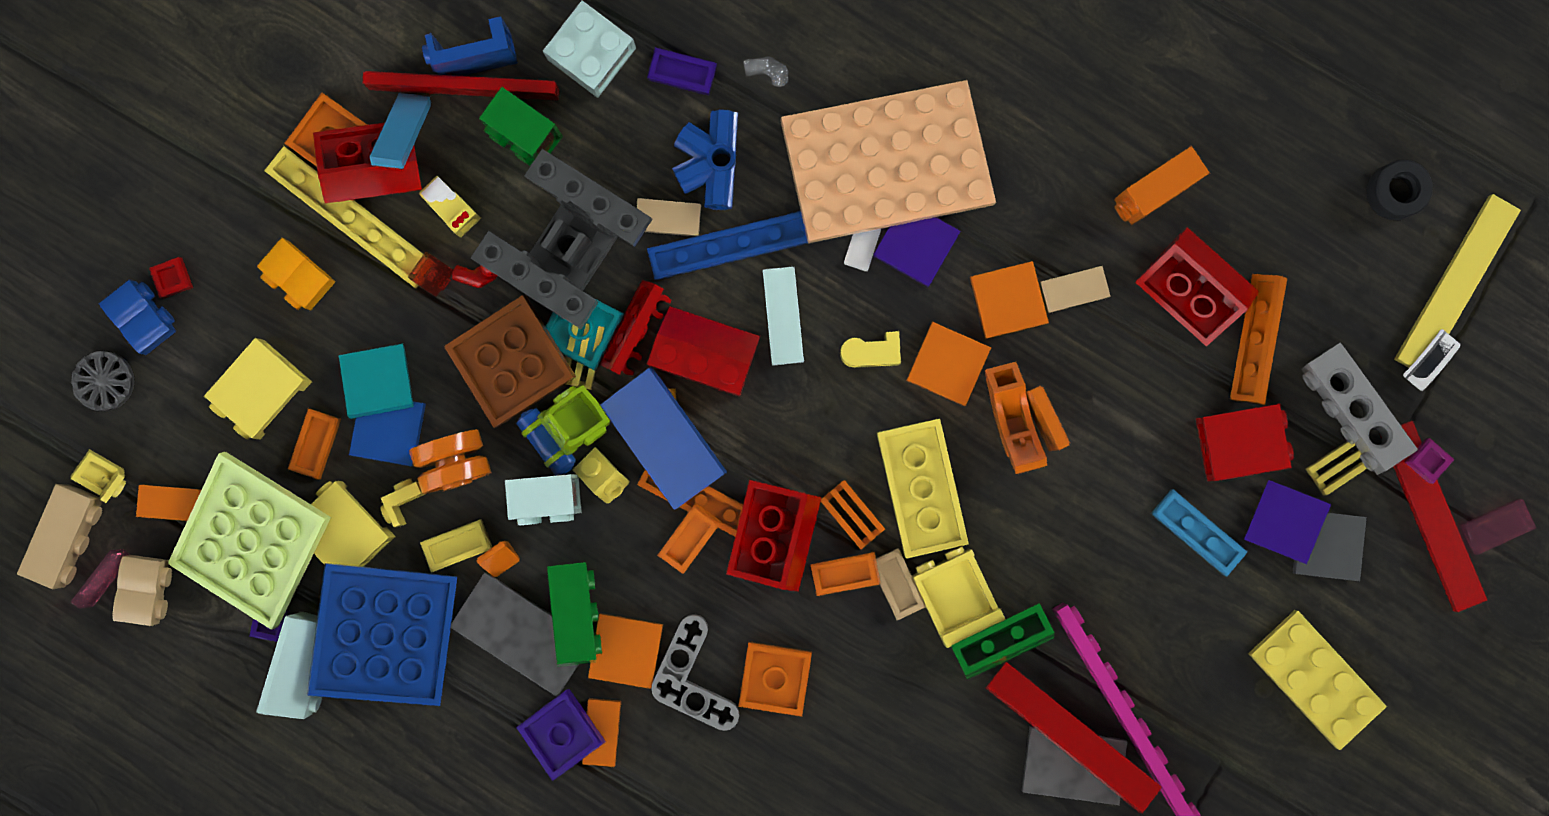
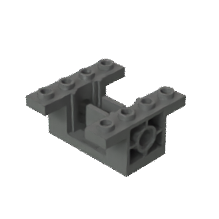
(587, 216)

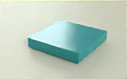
(601, 316)
(376, 381)

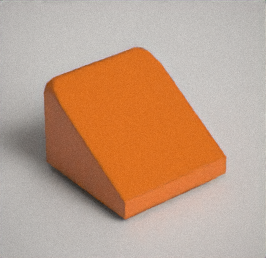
(498, 559)

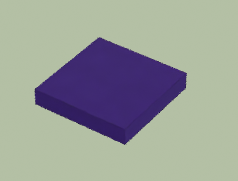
(917, 248)
(1287, 522)
(560, 734)

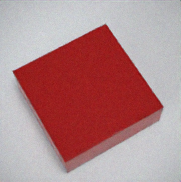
(171, 277)

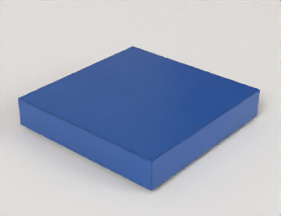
(388, 435)

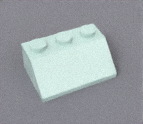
(290, 670)

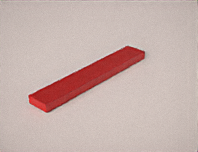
(459, 85)
(1440, 533)
(1074, 737)

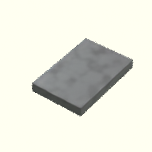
(1056, 774)

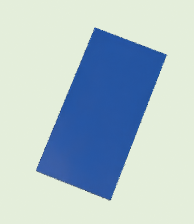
(663, 438)

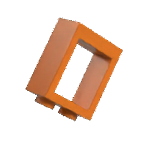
(1160, 186)

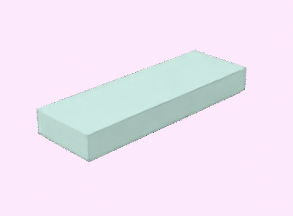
(783, 316)

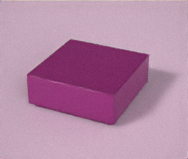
(1429, 460)

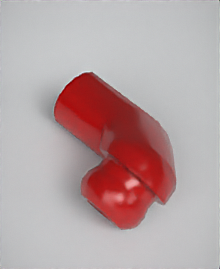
(476, 278)

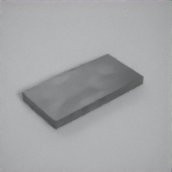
(513, 632)

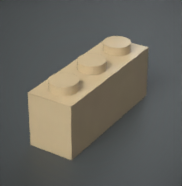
(60, 536)

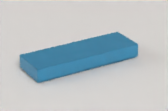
(400, 131)
(1199, 532)

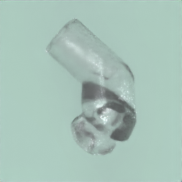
(767, 66)

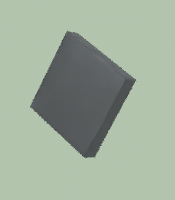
(1337, 549)

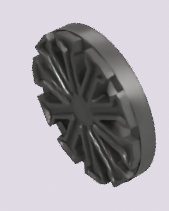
(102, 381)

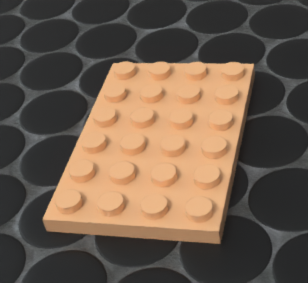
(887, 161)

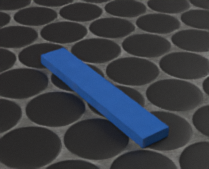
(727, 245)

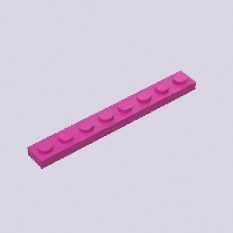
(1121, 705)

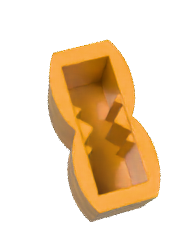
(295, 274)

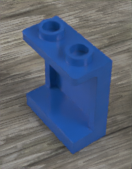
(475, 56)

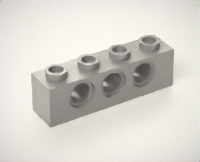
(1376, 415)

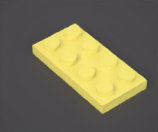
(922, 488)
(1317, 680)

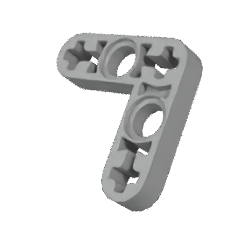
(679, 675)

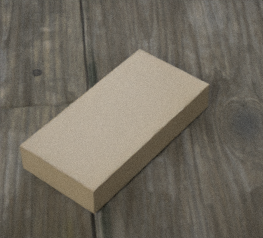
(671, 217)
(1074, 289)
(898, 585)

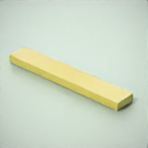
(346, 215)
(1460, 277)

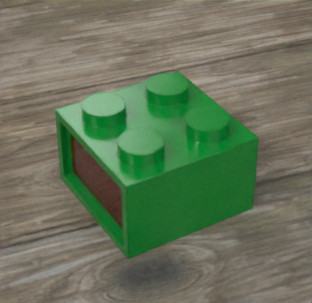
(520, 126)

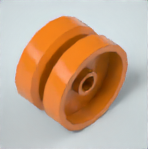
(450, 461)

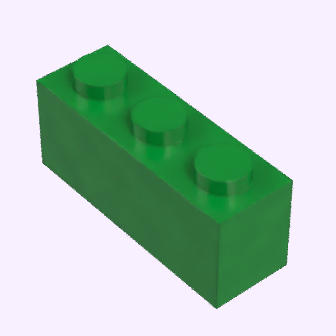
(573, 614)
(1003, 641)

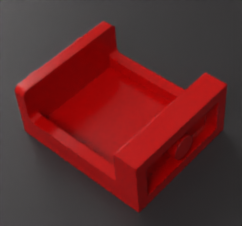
(1244, 442)

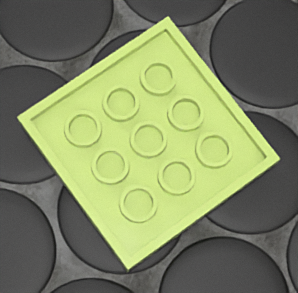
(248, 540)

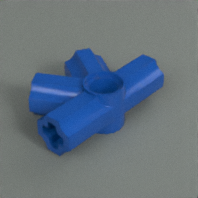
(702, 150)

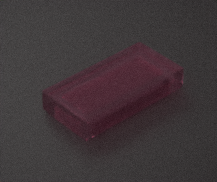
(1498, 526)
(99, 580)

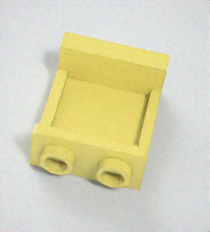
(255, 389)
(352, 532)
(957, 596)

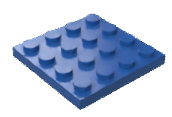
(382, 635)

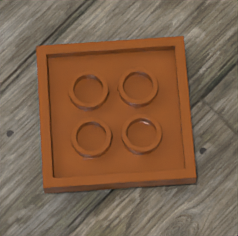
(510, 361)

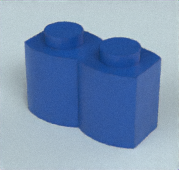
(138, 316)

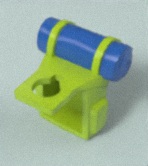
(564, 427)

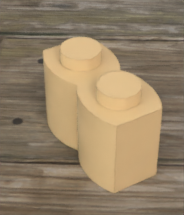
(141, 590)

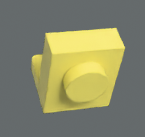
(99, 476)
(601, 476)
(404, 493)

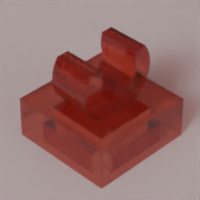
(431, 274)

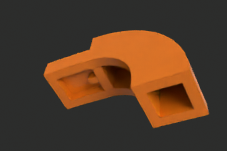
(1014, 418)

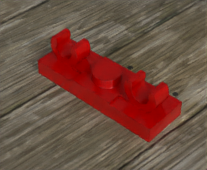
(633, 327)

